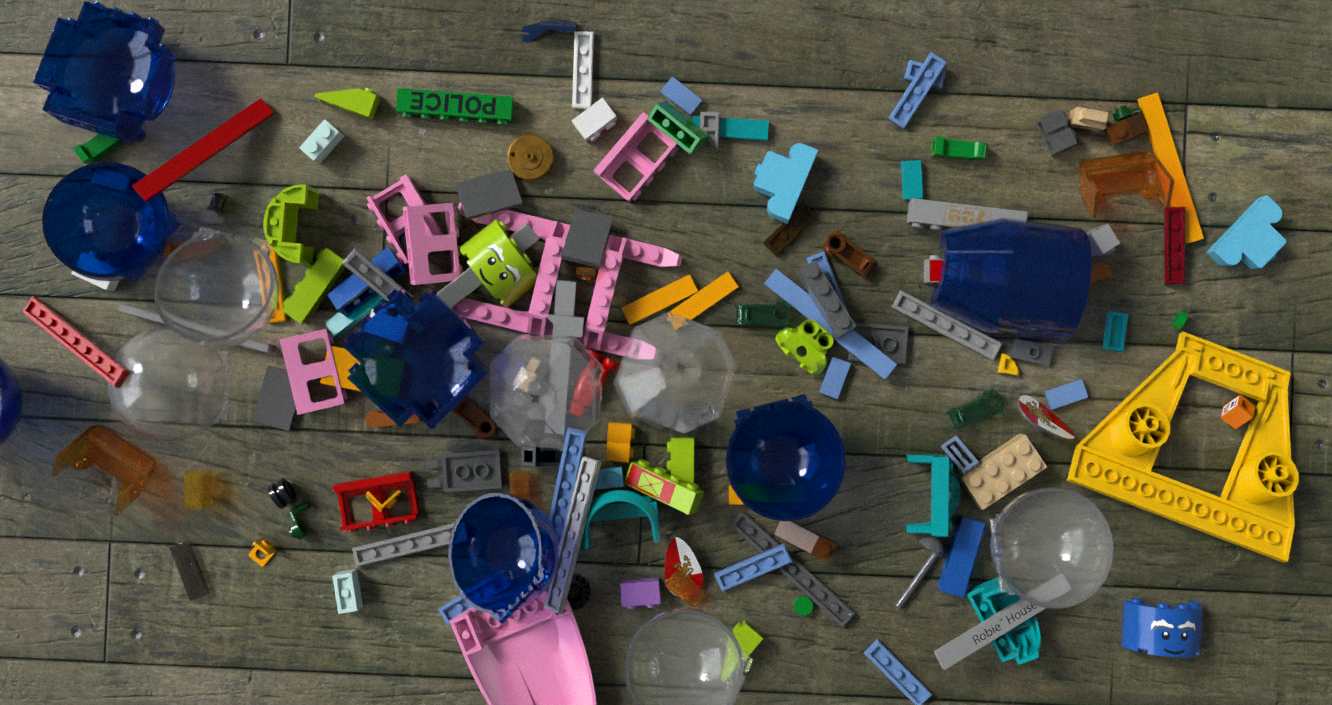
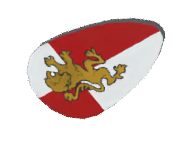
(1043, 418)
(682, 558)

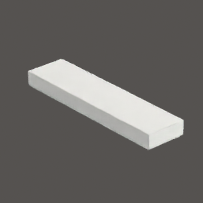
(583, 70)

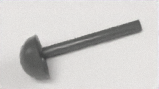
(937, 548)

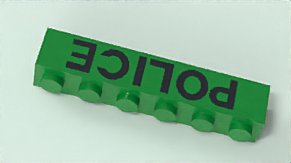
(455, 106)

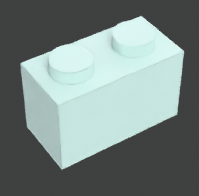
(321, 141)

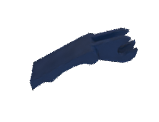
(538, 28)

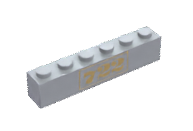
(950, 215)

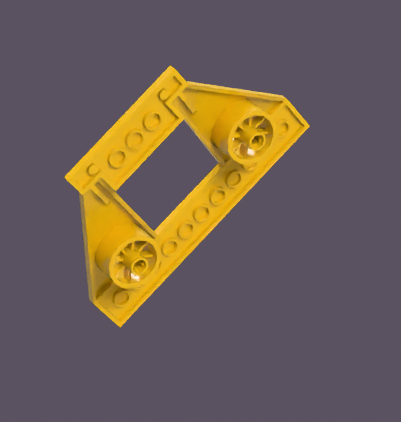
(1247, 511)

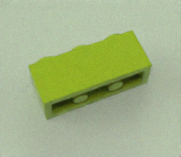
(681, 458)

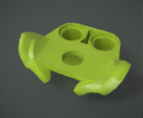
(815, 359)

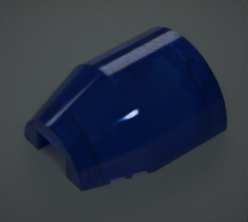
(1015, 277)

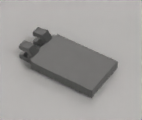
(467, 471)

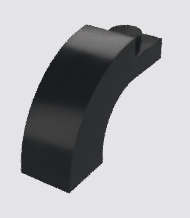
(541, 456)

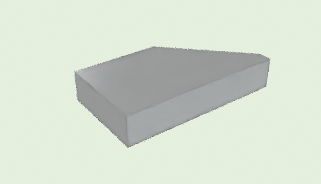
(710, 124)
(568, 325)

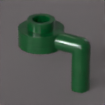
(1124, 112)
(297, 527)

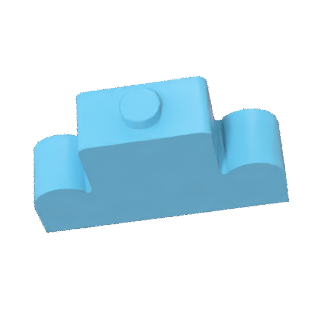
(784, 179)
(1251, 237)

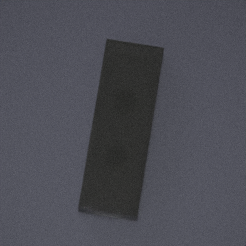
(189, 570)

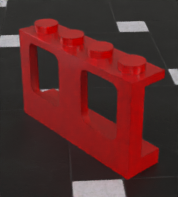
(377, 487)

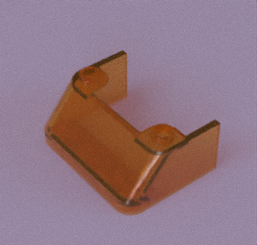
(1124, 174)
(112, 456)

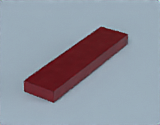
(1174, 245)

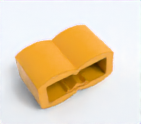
(619, 442)

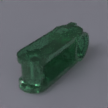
(762, 314)
(975, 409)

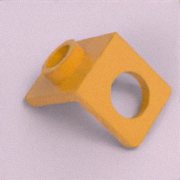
(388, 503)
(266, 547)

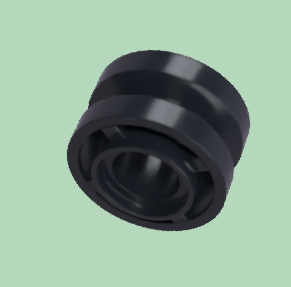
(282, 493)

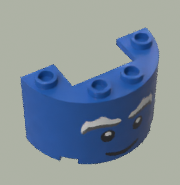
(1162, 628)

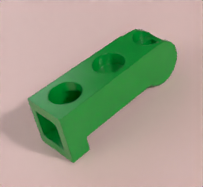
(96, 148)
(959, 149)

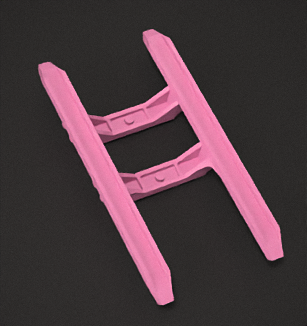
(536, 318)

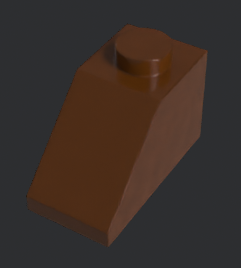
(1125, 129)

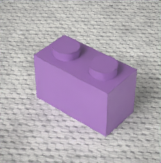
(640, 592)

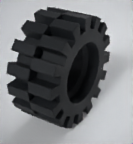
(585, 592)

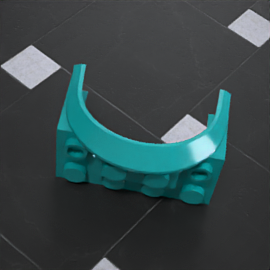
(942, 504)
(622, 505)
(1022, 645)

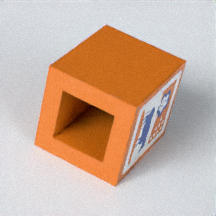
(1237, 412)

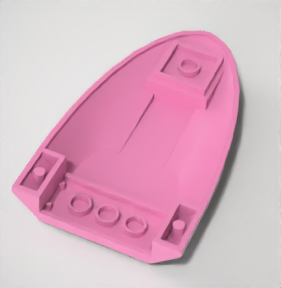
(528, 658)

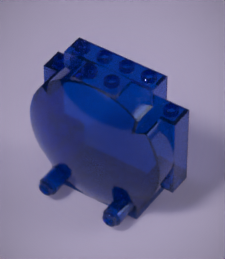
(107, 72)
(415, 357)

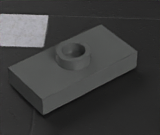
(1031, 352)

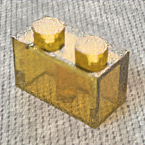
(197, 489)

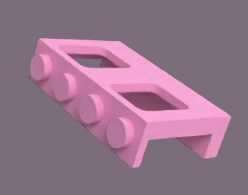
(626, 151)
(397, 227)
(420, 244)
(301, 374)

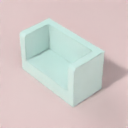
(347, 591)

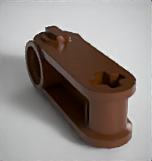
(849, 254)
(475, 417)

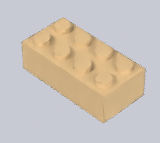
(1002, 471)

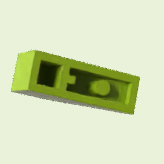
(353, 100)
(747, 636)

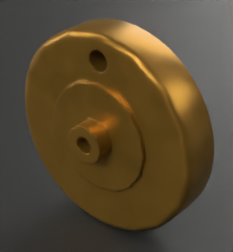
(530, 157)

